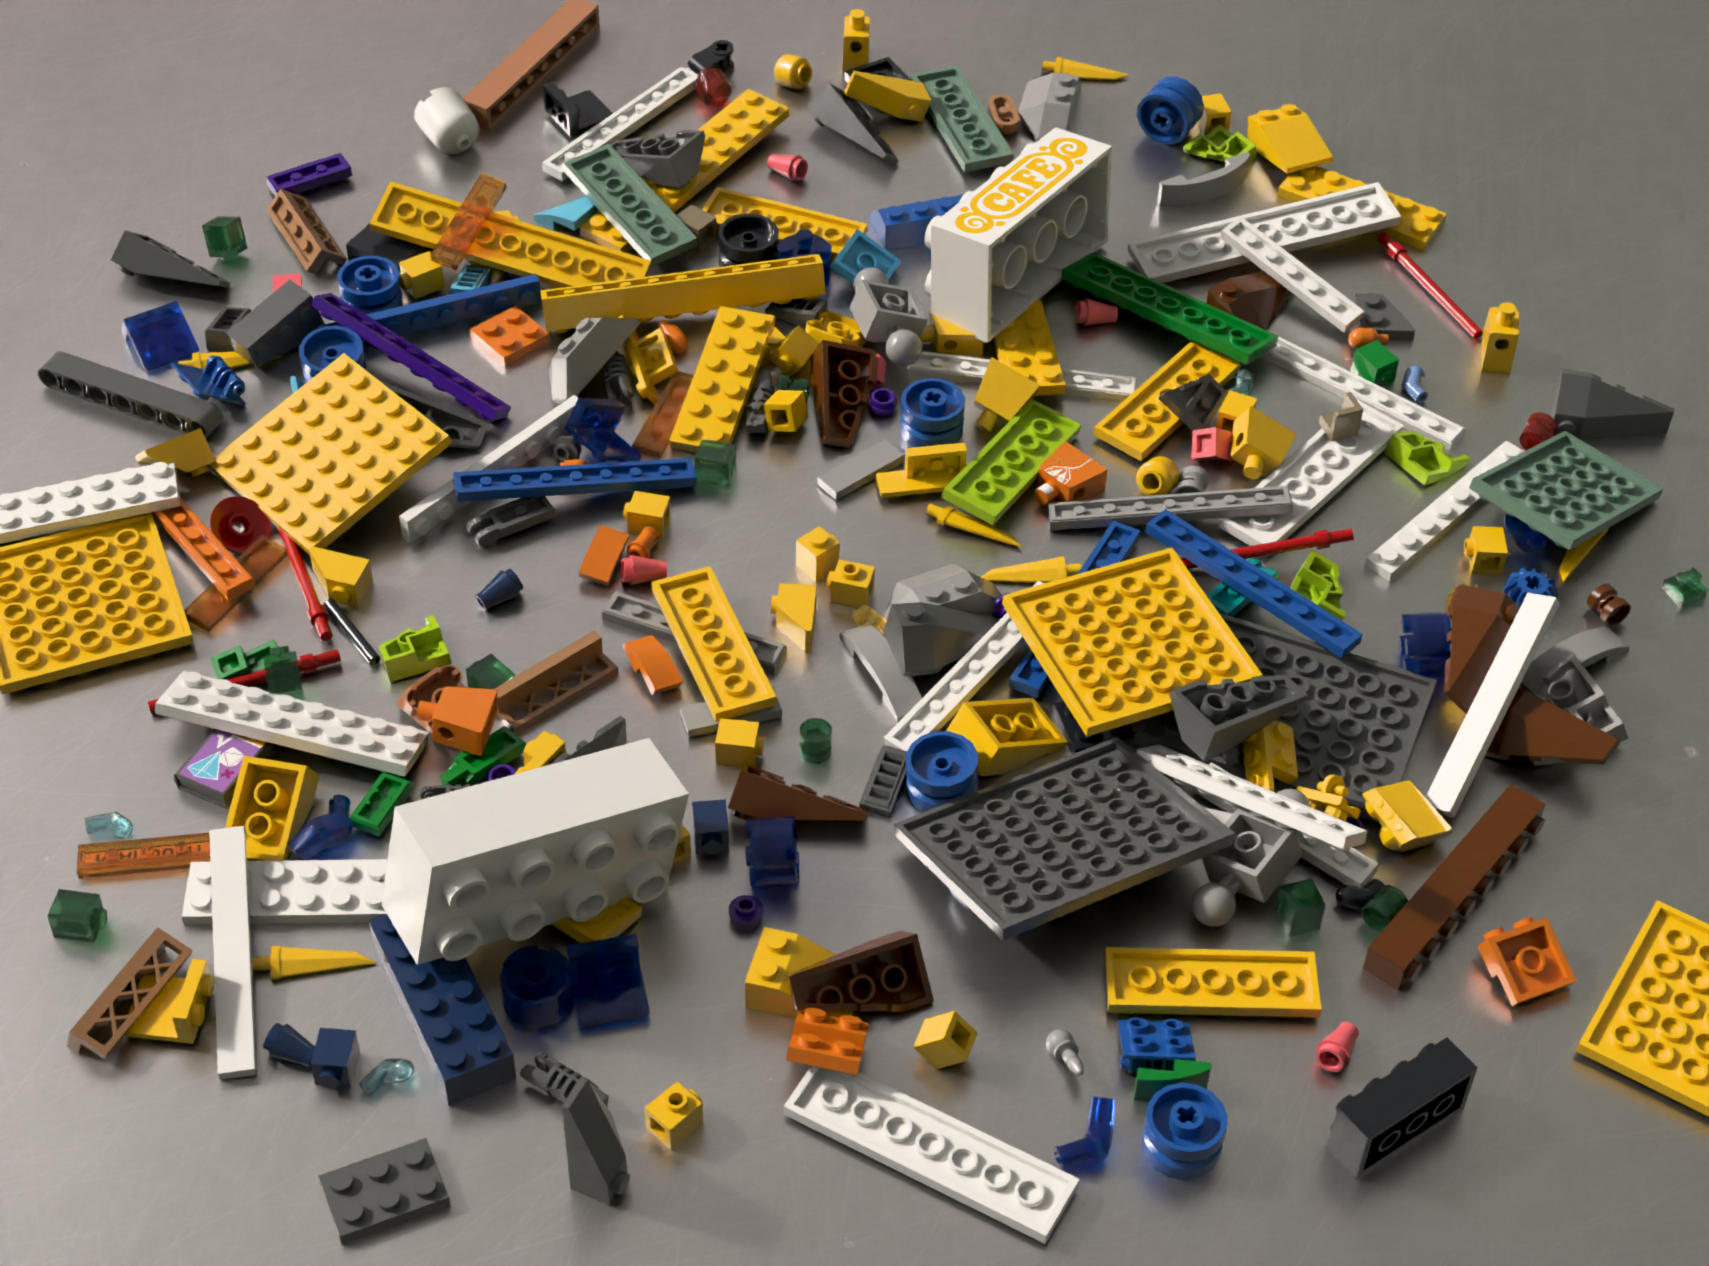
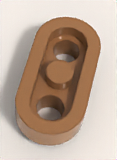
(1004, 113)

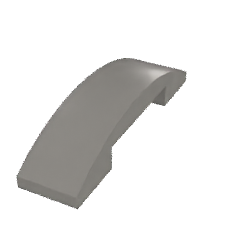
(1184, 192)
(1586, 646)
(874, 651)

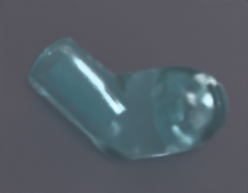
(1244, 382)
(112, 823)
(387, 1072)

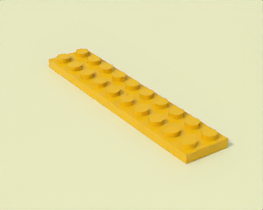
(726, 140)
(505, 241)

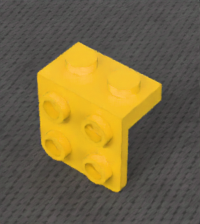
(177, 1008)

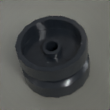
(747, 240)

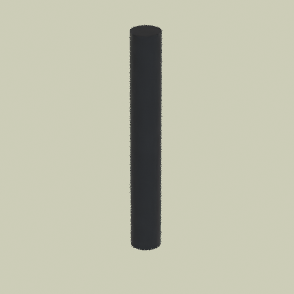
(352, 632)

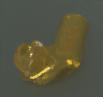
(866, 613)

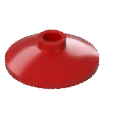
(242, 513)

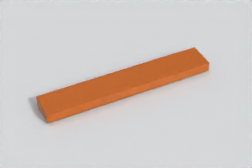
(205, 550)

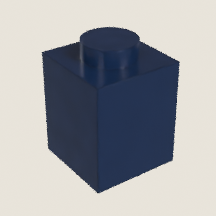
(710, 826)
(335, 1057)

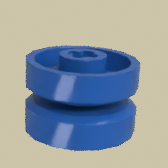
(1170, 110)
(370, 284)
(325, 346)
(932, 413)
(940, 769)
(1184, 1131)

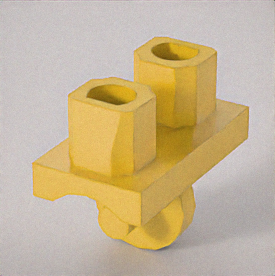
(1331, 798)

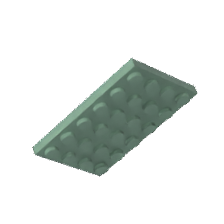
(1566, 489)

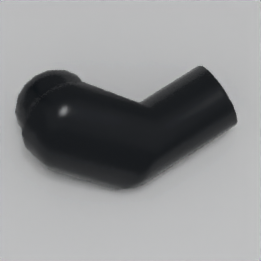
(1357, 897)

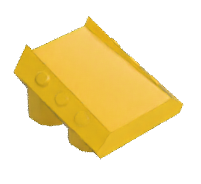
(835, 328)
(1405, 816)

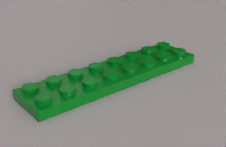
(1170, 308)

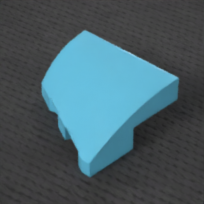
(569, 214)

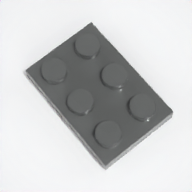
(384, 1190)

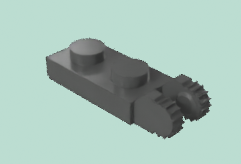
(510, 519)

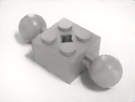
(888, 316)
(1251, 866)

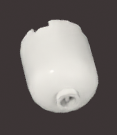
(447, 121)

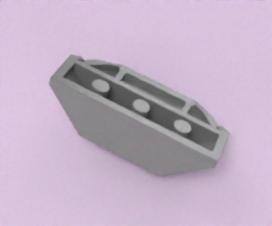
(1049, 103)
(586, 354)
(948, 588)

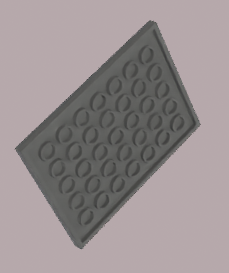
(1352, 725)
(1062, 837)

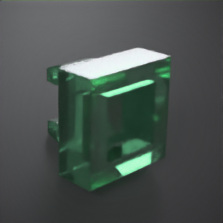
(1685, 587)

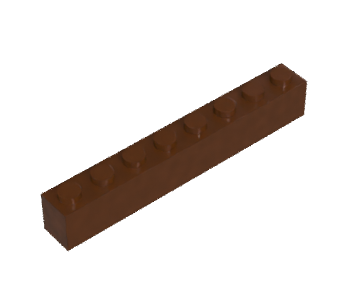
(1454, 887)

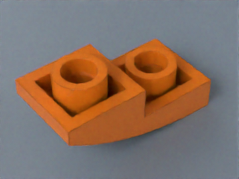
(603, 555)
(654, 663)

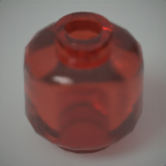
(713, 86)

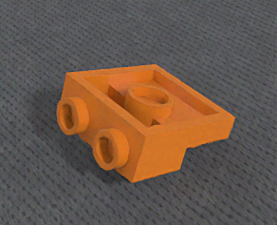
(1526, 960)
(828, 1041)

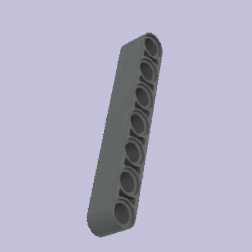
(129, 394)

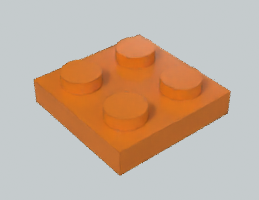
(509, 335)

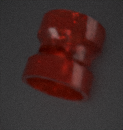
(1537, 430)

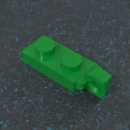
(471, 768)

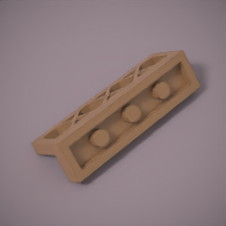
(304, 231)
(546, 679)
(124, 987)

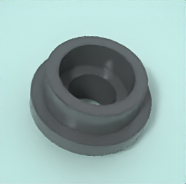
(566, 448)

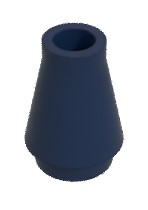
(500, 589)
(288, 1045)

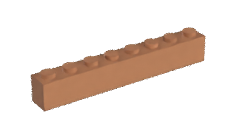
(532, 61)

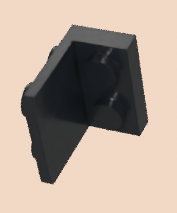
(576, 112)

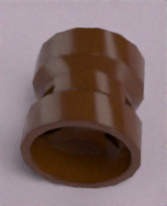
(1608, 605)

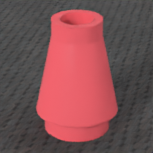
(789, 166)
(1093, 312)
(641, 570)
(1337, 1048)

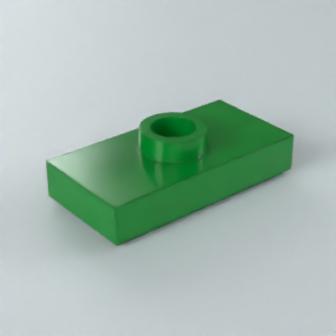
(379, 803)

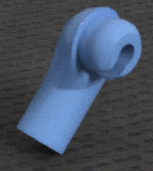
(1411, 383)

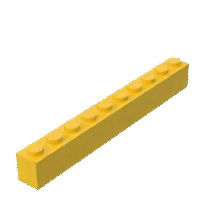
(686, 292)

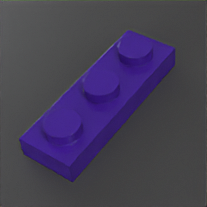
(310, 175)

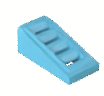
(471, 278)

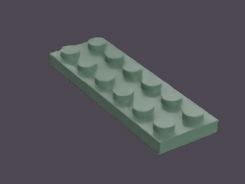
(963, 120)
(630, 204)

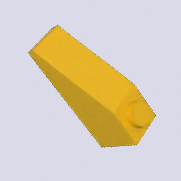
(892, 95)

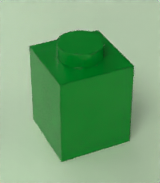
(1375, 364)

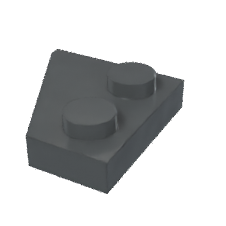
(1383, 317)
(1195, 401)

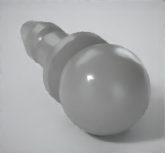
(1064, 1049)

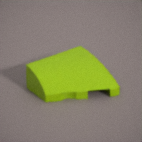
(1220, 145)
(1423, 457)
(1319, 583)
(415, 651)

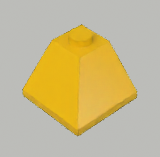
(187, 452)

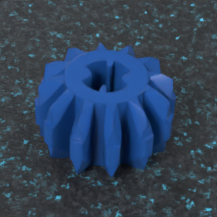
(1529, 582)

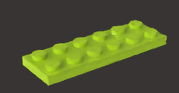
(1010, 462)

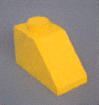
(341, 575)
(796, 612)

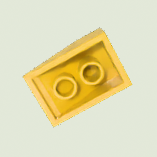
(1288, 138)
(1007, 733)
(271, 805)
(774, 958)

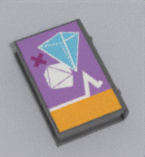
(216, 764)

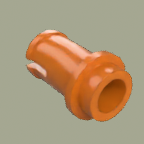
(644, 543)

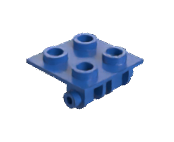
(213, 381)
(1154, 1041)

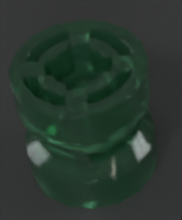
(785, 382)
(815, 740)
(1386, 905)

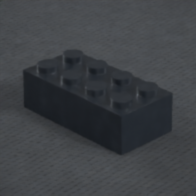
(1401, 1106)

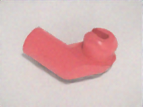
(881, 371)

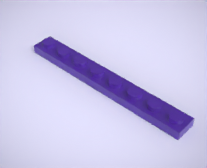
(417, 360)

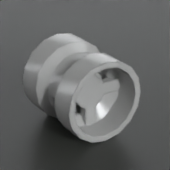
(1192, 480)

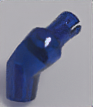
(1523, 536)
(324, 831)
(1096, 1139)

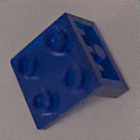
(160, 336)
(594, 427)
(607, 980)

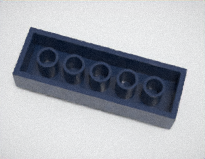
(446, 1017)

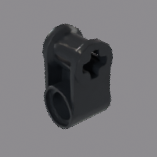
(715, 56)

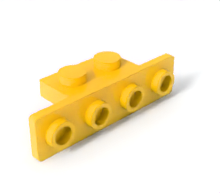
(651, 361)
(926, 470)
(1270, 755)

